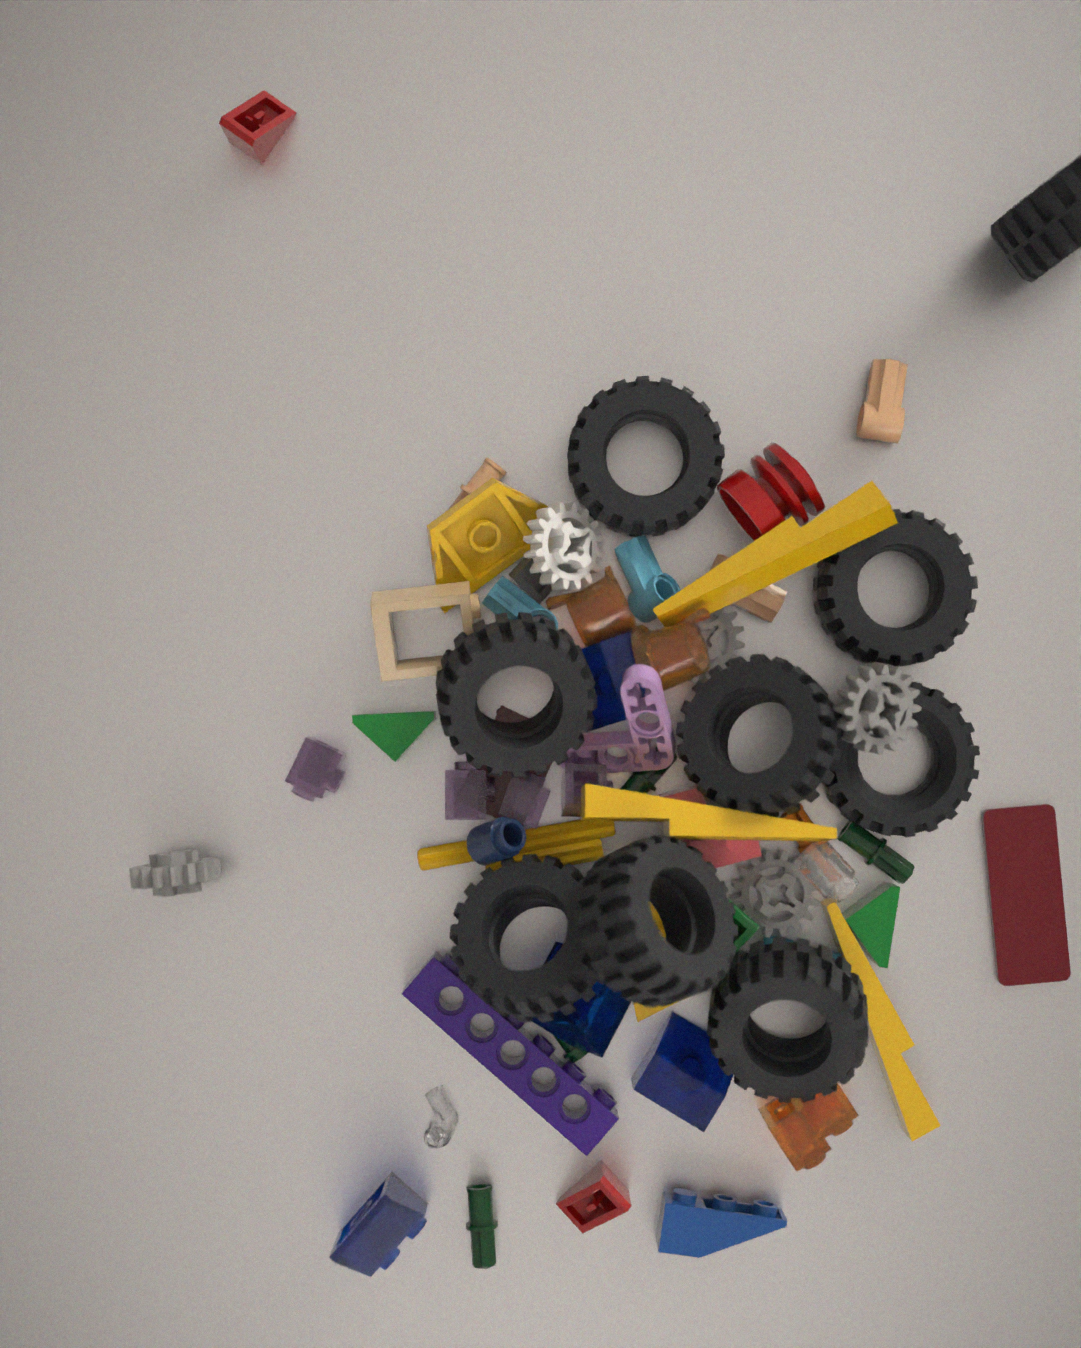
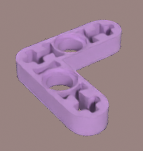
(638, 739)

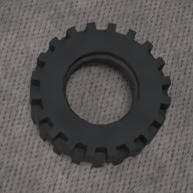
(935, 797)

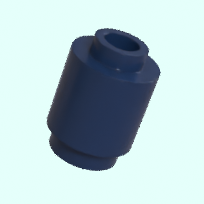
(496, 840)

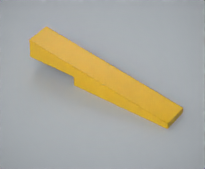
(782, 553)
(694, 820)
(885, 1032)

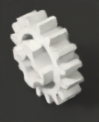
(563, 546)

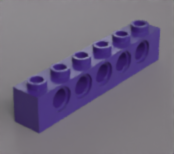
(580, 1127)

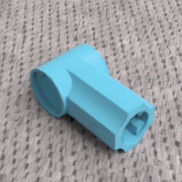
(645, 578)
(511, 599)

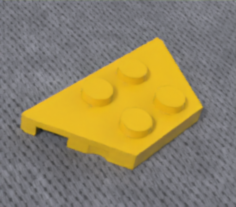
(481, 535)

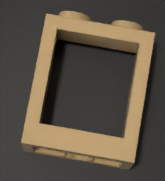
(412, 598)

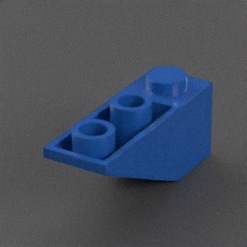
(706, 1225)

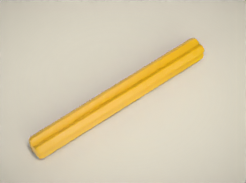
(536, 839)

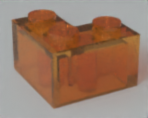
(803, 1126)

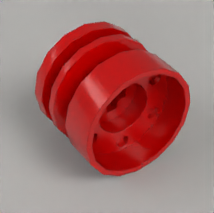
(778, 491)

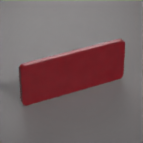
(1025, 895)

